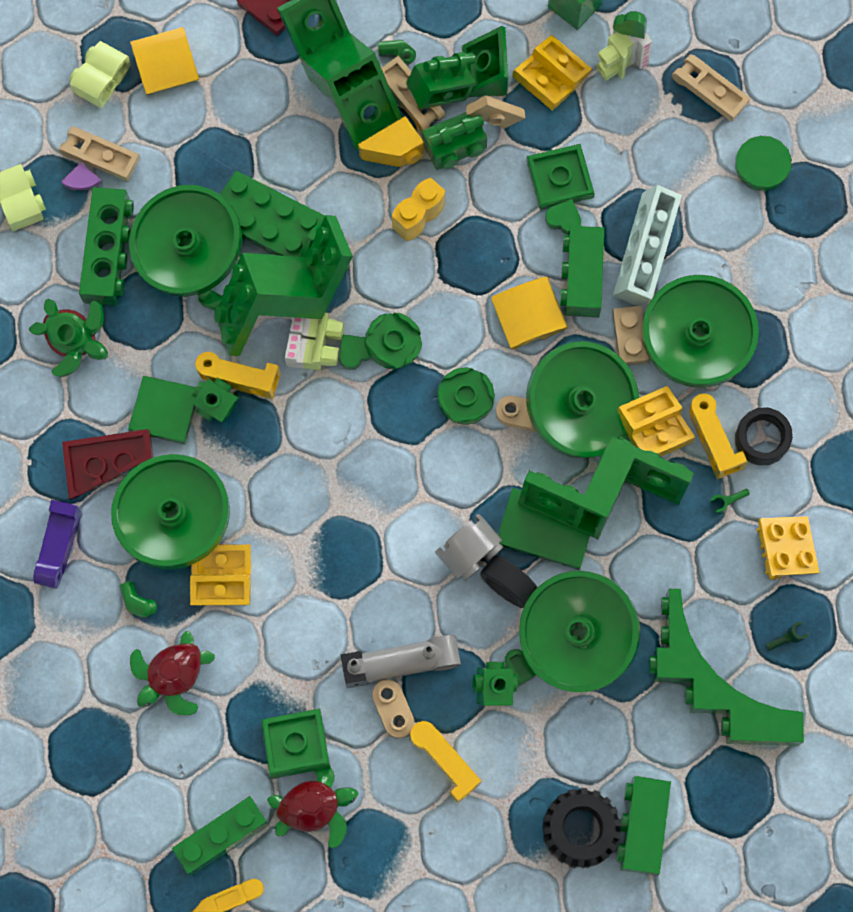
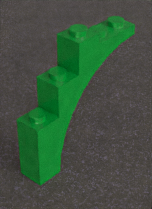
(745, 719)

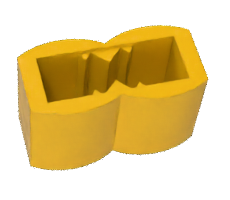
(423, 206)

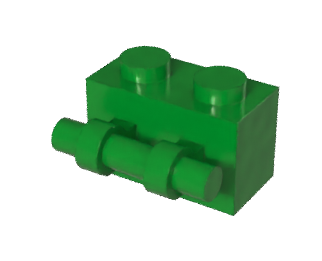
(442, 80)
(455, 140)

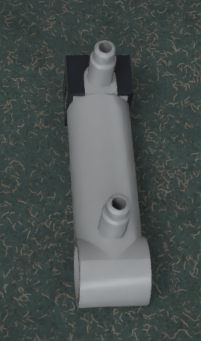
(432, 655)

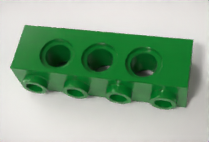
(105, 204)

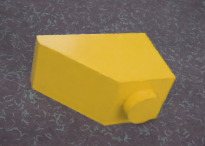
(393, 145)

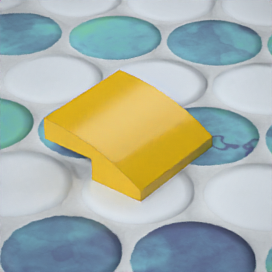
(164, 60)
(551, 72)
(529, 312)
(656, 422)
(222, 576)

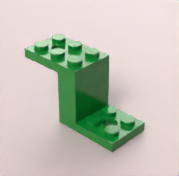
(341, 67)
(282, 285)
(619, 464)

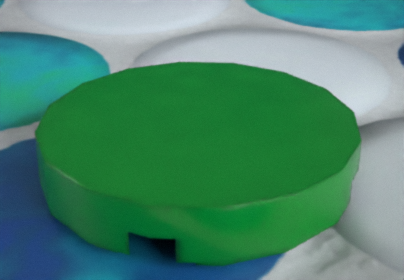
(763, 163)
(393, 340)
(465, 396)

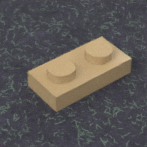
(629, 335)

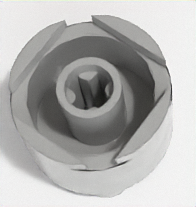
(469, 547)

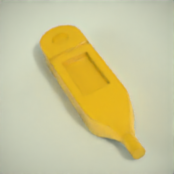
(232, 897)

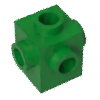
(225, 399)
(494, 695)

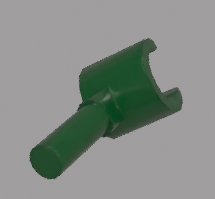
(789, 636)

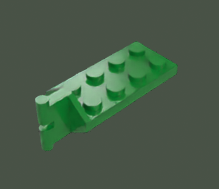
(271, 217)

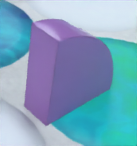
(81, 179)

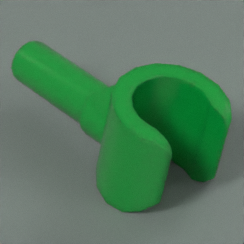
(729, 499)

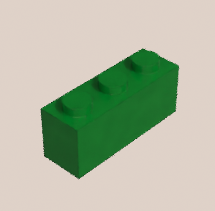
(583, 271)
(644, 825)
(220, 836)

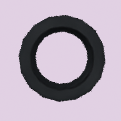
(769, 415)
(508, 581)

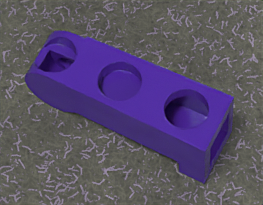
(57, 543)

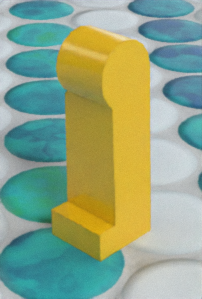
(239, 376)
(714, 438)
(428, 738)

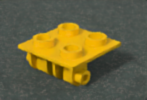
(787, 546)

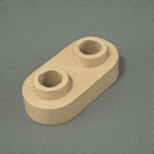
(518, 419)
(393, 708)

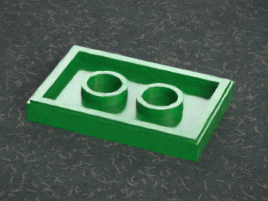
(540, 535)

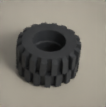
(604, 813)

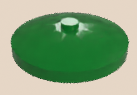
(185, 240)
(700, 331)
(577, 398)
(170, 511)
(579, 631)

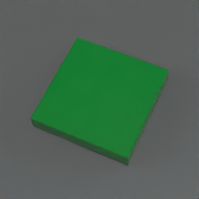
(560, 176)
(163, 409)
(295, 743)

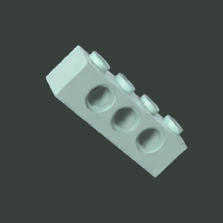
(647, 245)

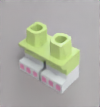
(622, 53)
(308, 343)

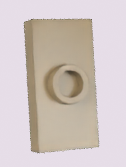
(495, 111)

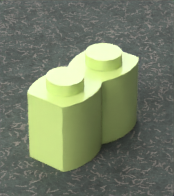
(99, 74)
(18, 198)

